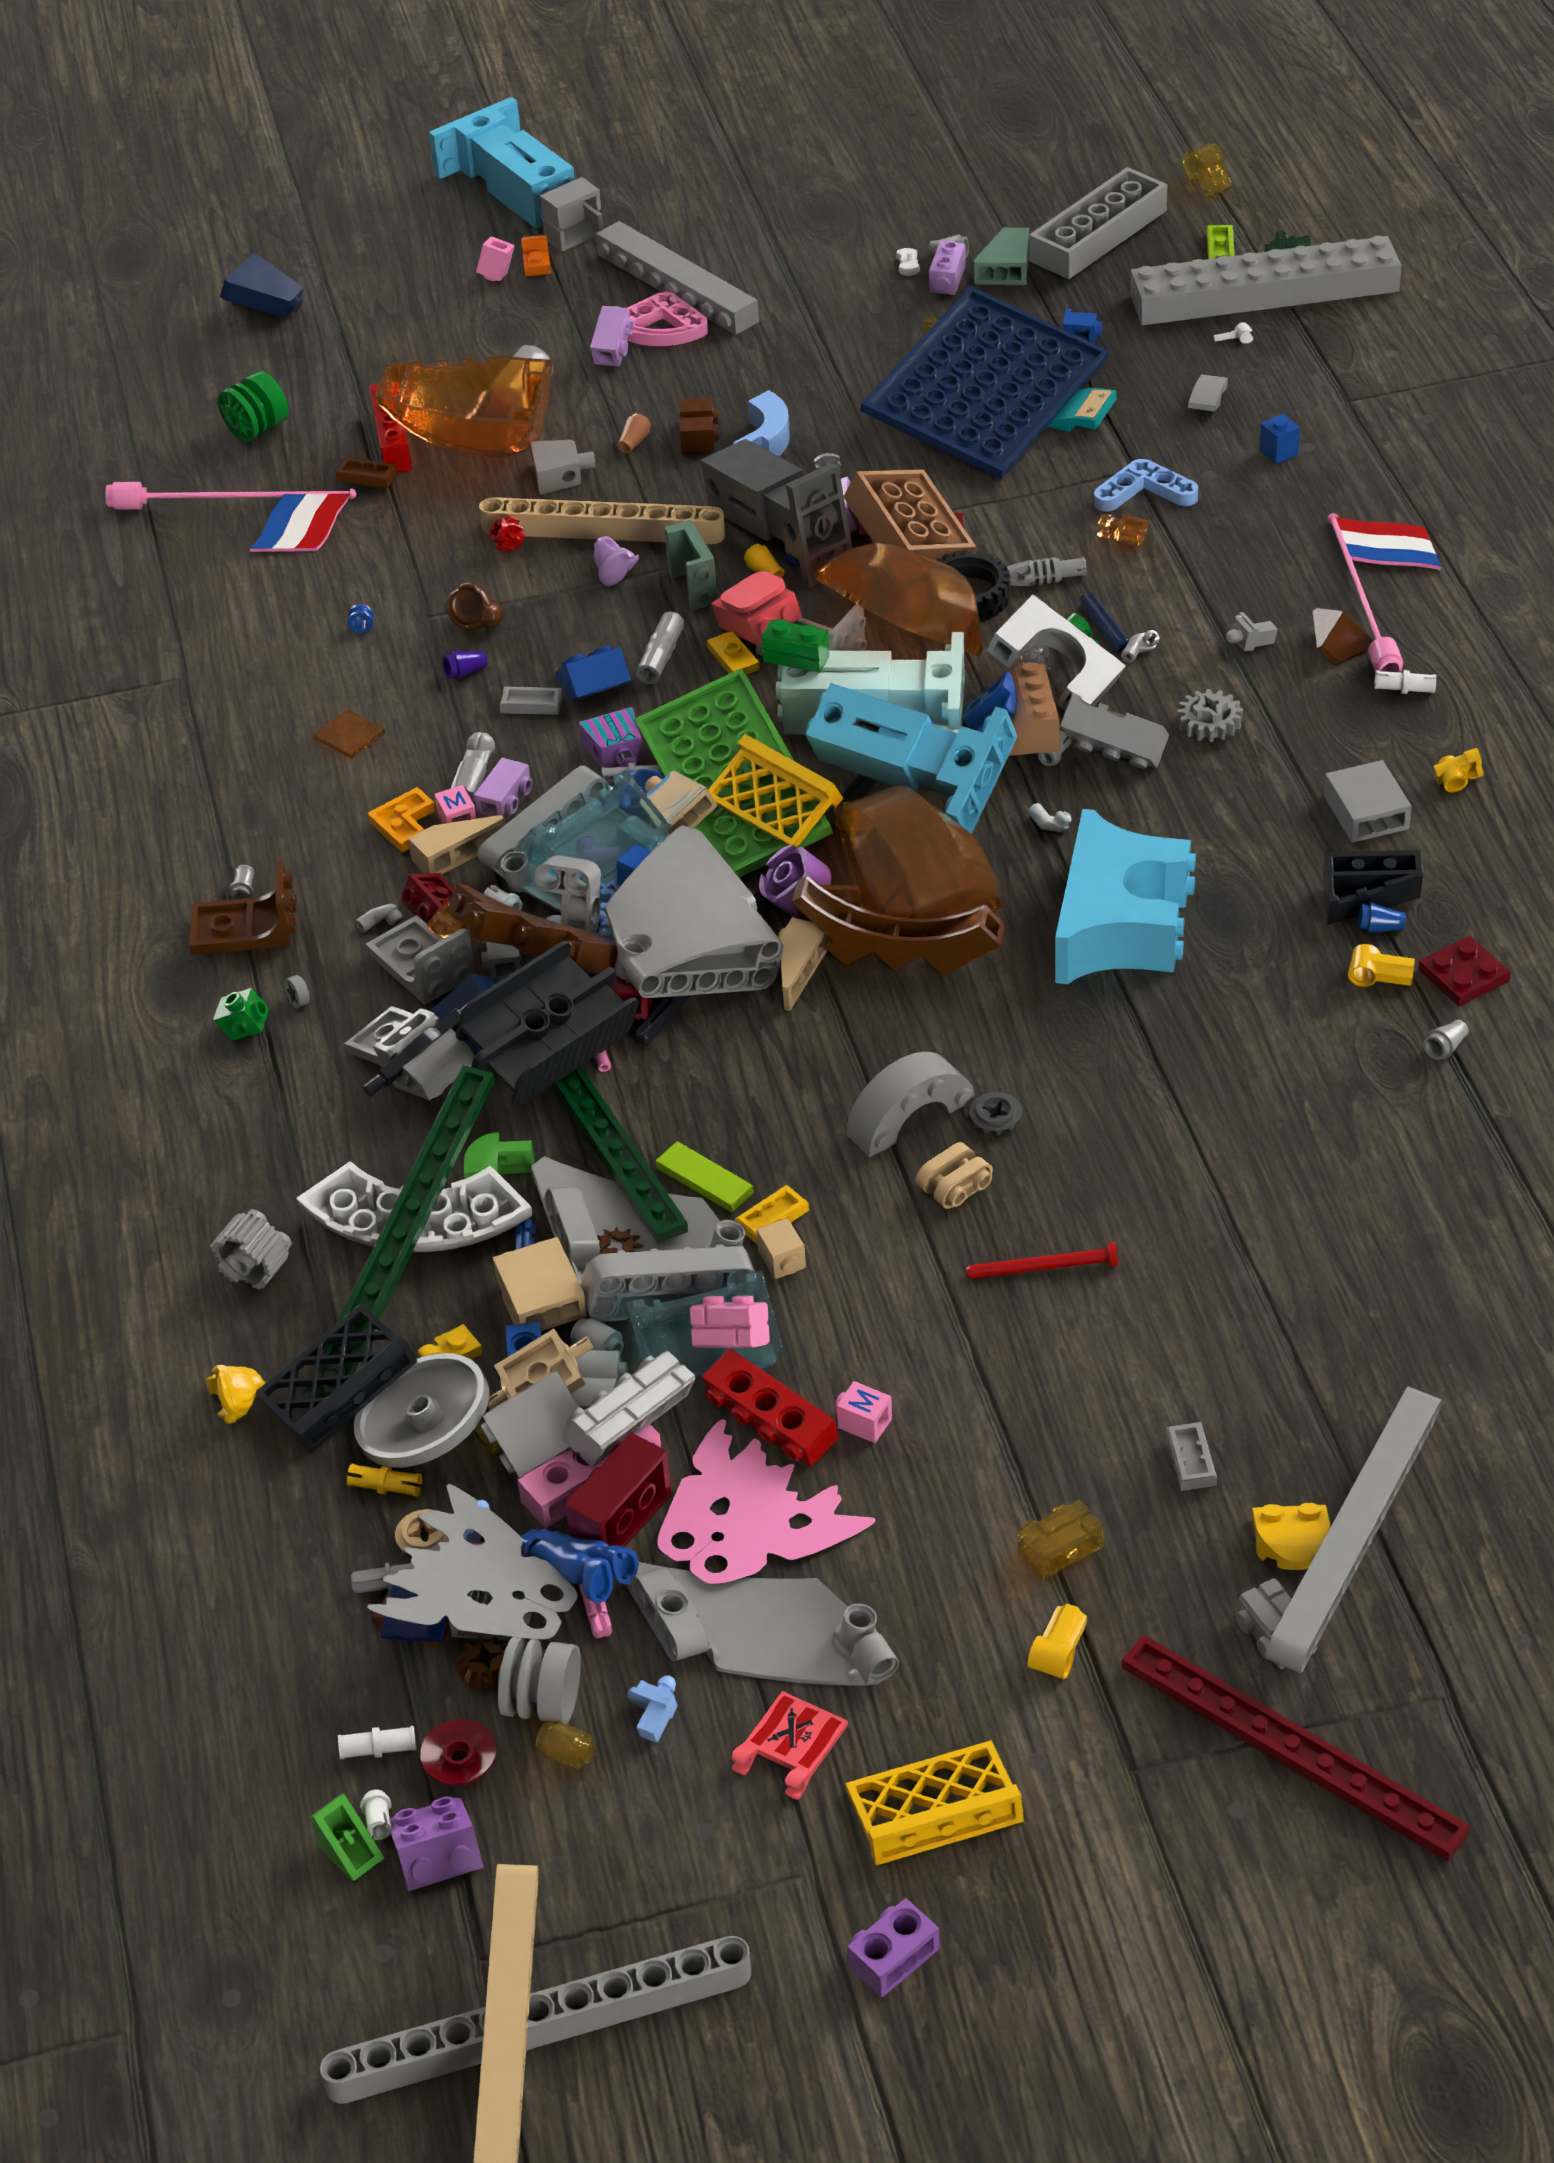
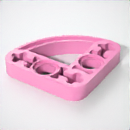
(658, 308)

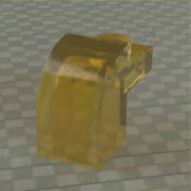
(1208, 166)

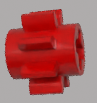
(507, 534)

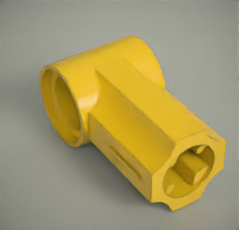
(1370, 966)
(1056, 1648)

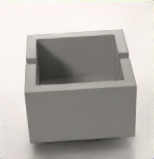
(571, 214)

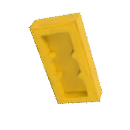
(732, 653)
(778, 1206)

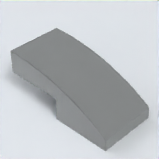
(1207, 392)

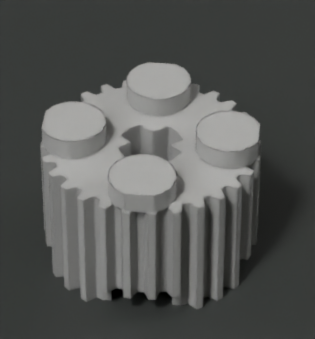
(250, 1249)

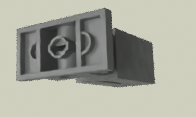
(780, 502)

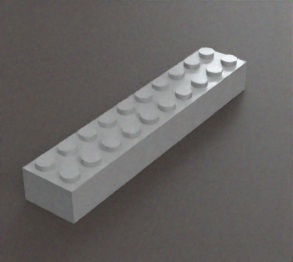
(1265, 280)

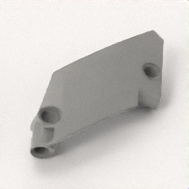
(764, 1627)

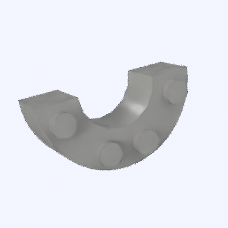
(901, 1091)

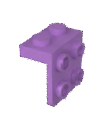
(435, 1842)

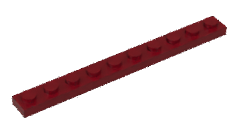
(1296, 1748)

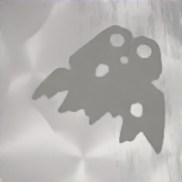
(493, 1567)

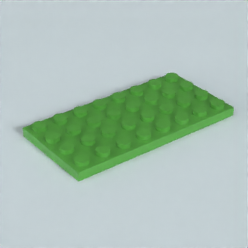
(699, 740)

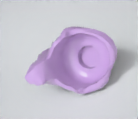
(612, 561)

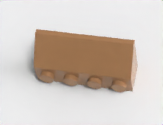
(1035, 713)

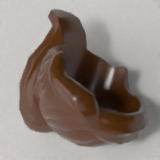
(473, 608)

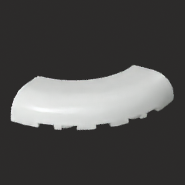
(463, 1215)

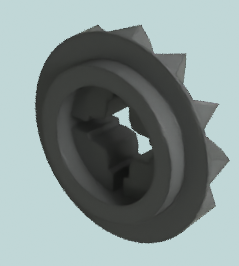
(991, 1103)

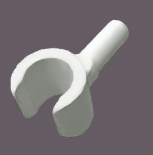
(1241, 331)

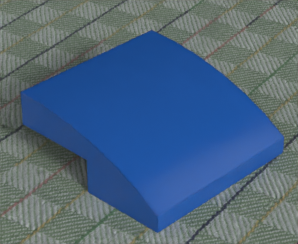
(999, 694)

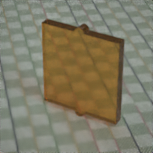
(349, 733)

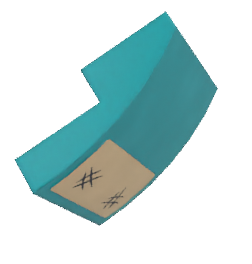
(1085, 409)

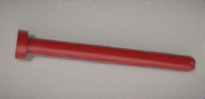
(1108, 1255)

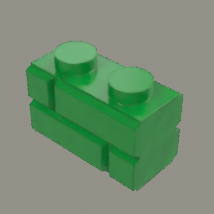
(795, 645)

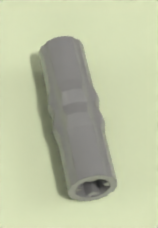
(660, 647)

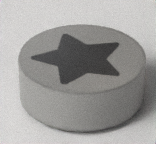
(296, 991)

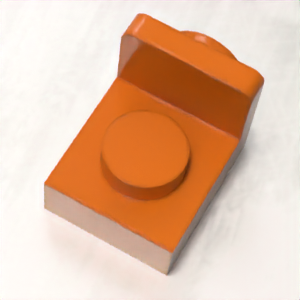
(536, 255)

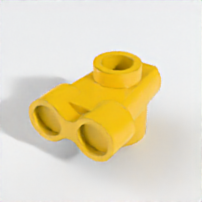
(1455, 771)

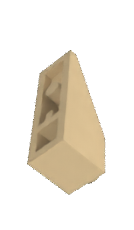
(451, 844)
(801, 956)

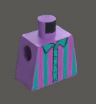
(612, 738)

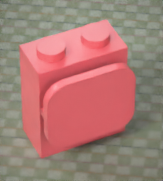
(752, 605)

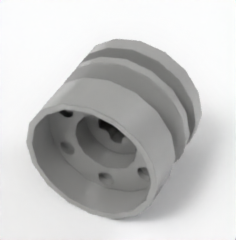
(533, 1679)

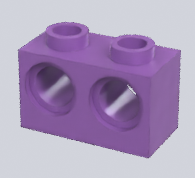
(900, 1952)

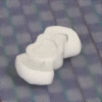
(908, 261)

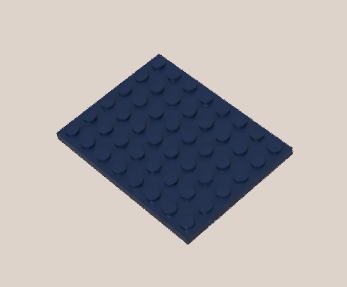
(984, 382)

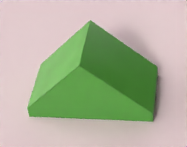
(345, 1838)

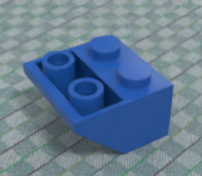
(594, 674)

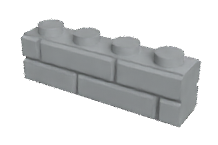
(628, 1407)

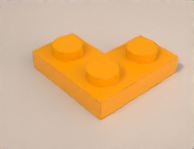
(398, 817)

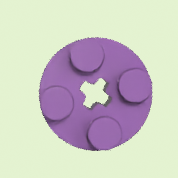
(785, 870)

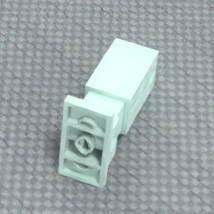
(925, 686)

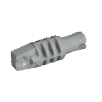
(1045, 571)

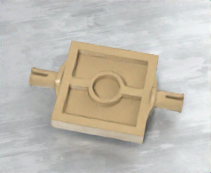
(538, 1361)

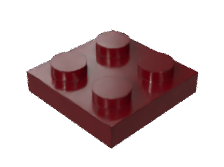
(1464, 970)

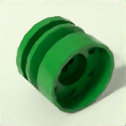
(253, 406)

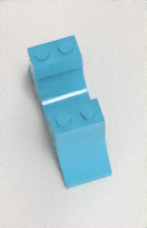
(1122, 901)

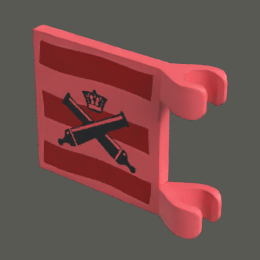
(794, 1737)

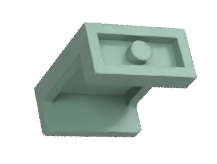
(691, 557)

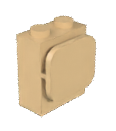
(540, 1285)

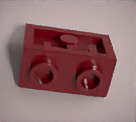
(425, 894)

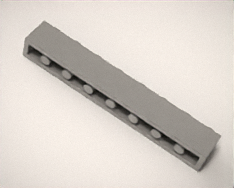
(673, 273)

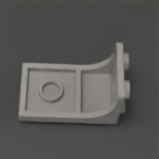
(845, 636)
(422, 960)

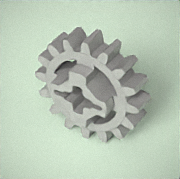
(1210, 715)

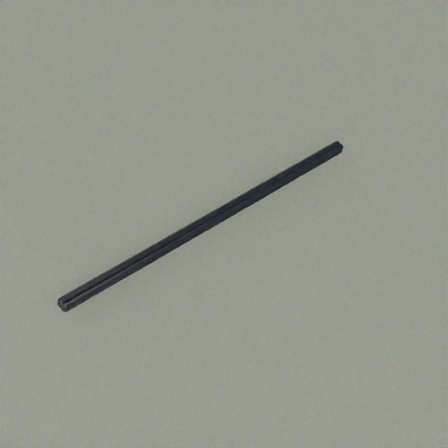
(670, 1005)

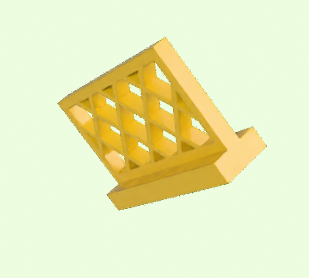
(791, 774)
(944, 1821)

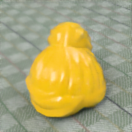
(235, 1390)

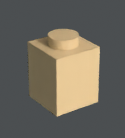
(781, 1248)

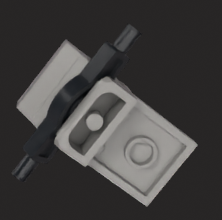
(414, 1049)

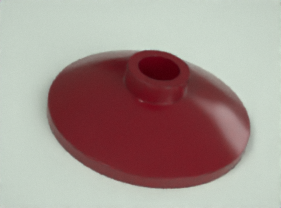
(458, 1740)

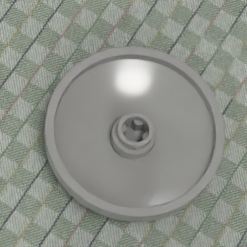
(423, 1411)

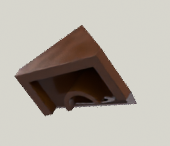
(1338, 635)

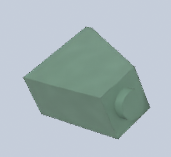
(1004, 259)

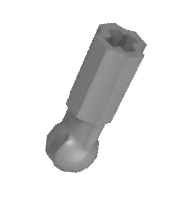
(473, 766)

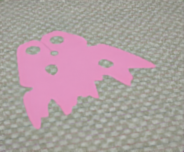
(756, 1515)

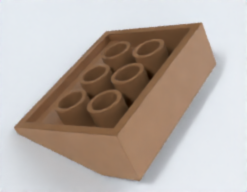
(906, 512)

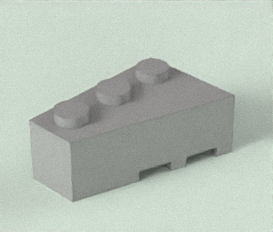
(1114, 733)

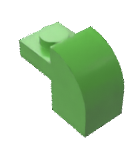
(503, 1157)

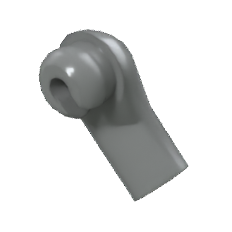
(1138, 644)

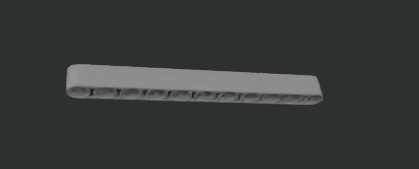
(1352, 1531)
(552, 2003)

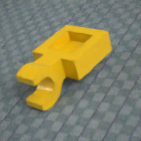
(455, 1341)

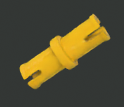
(384, 1480)

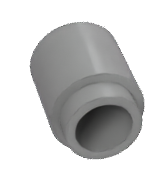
(599, 1334)

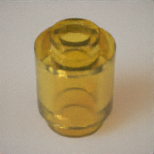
(565, 1744)

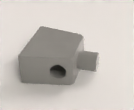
(559, 464)

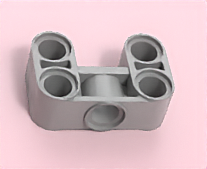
(579, 900)

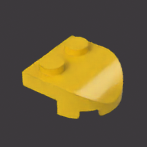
(1290, 1533)

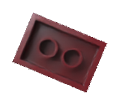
(620, 1493)

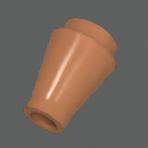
(634, 431)

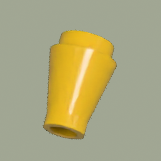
(759, 559)

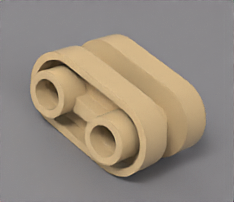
(954, 1175)

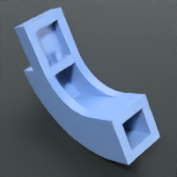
(771, 419)

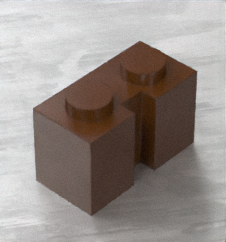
(698, 425)

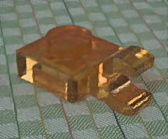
(1127, 529)

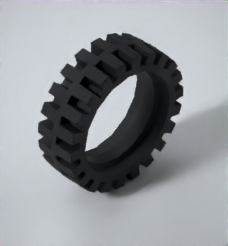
(986, 569)

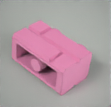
(729, 1323)

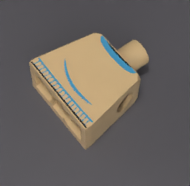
(680, 799)

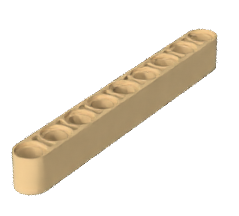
(601, 519)
(506, 2015)

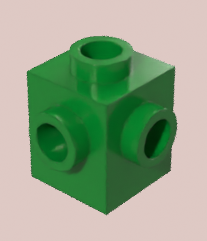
(241, 1014)

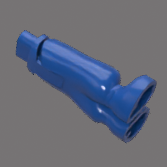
(583, 1560)

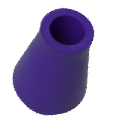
(462, 663)

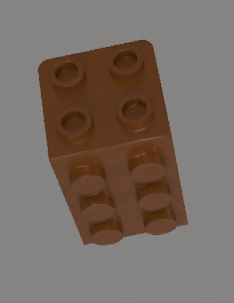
(246, 922)

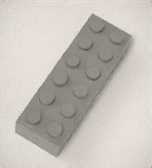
(1097, 223)

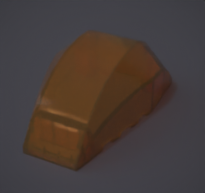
(470, 405)
(907, 591)
(913, 857)

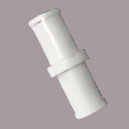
(1405, 681)
(376, 1742)

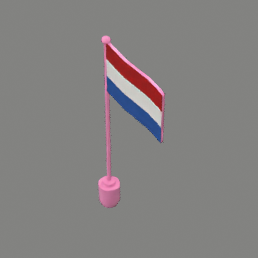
(296, 523)
(1383, 545)

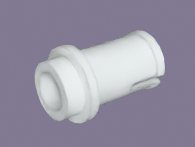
(501, 896)
(376, 1809)

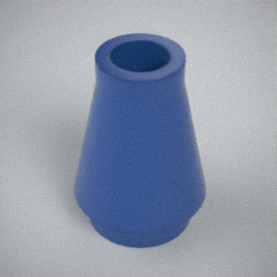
(1379, 918)

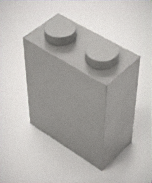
(1367, 801)
(531, 1424)

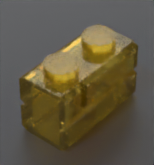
(1060, 1539)

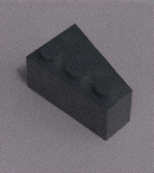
(1368, 877)

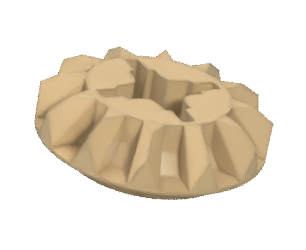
(409, 1529)

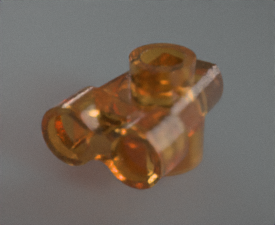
(446, 924)

